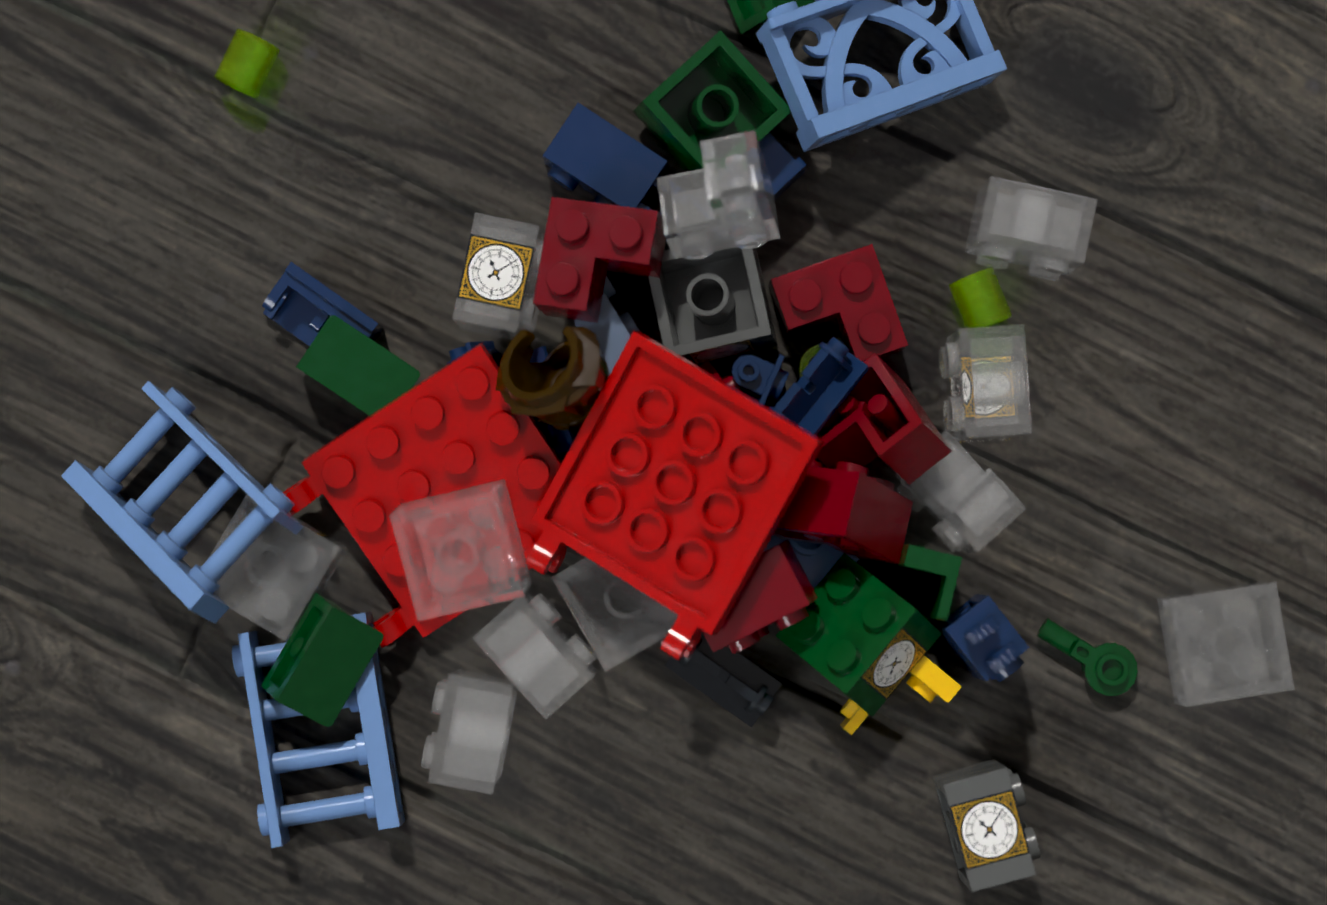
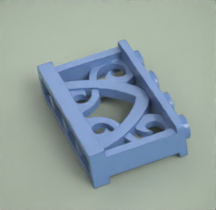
(844, 110)

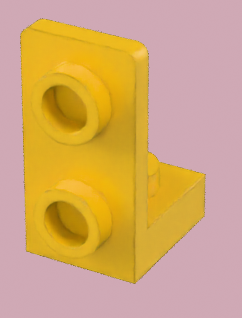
(925, 679)

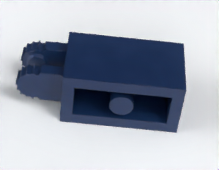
(603, 161)
(983, 639)

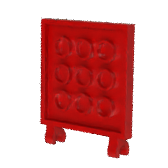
(423, 444)
(673, 487)

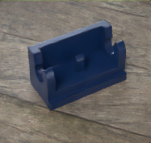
(305, 304)

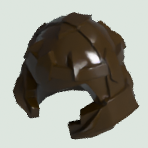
(561, 386)

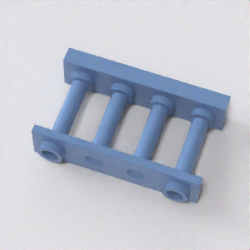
(133, 518)
(371, 747)

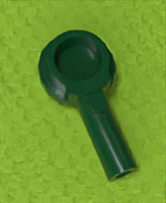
(1107, 667)

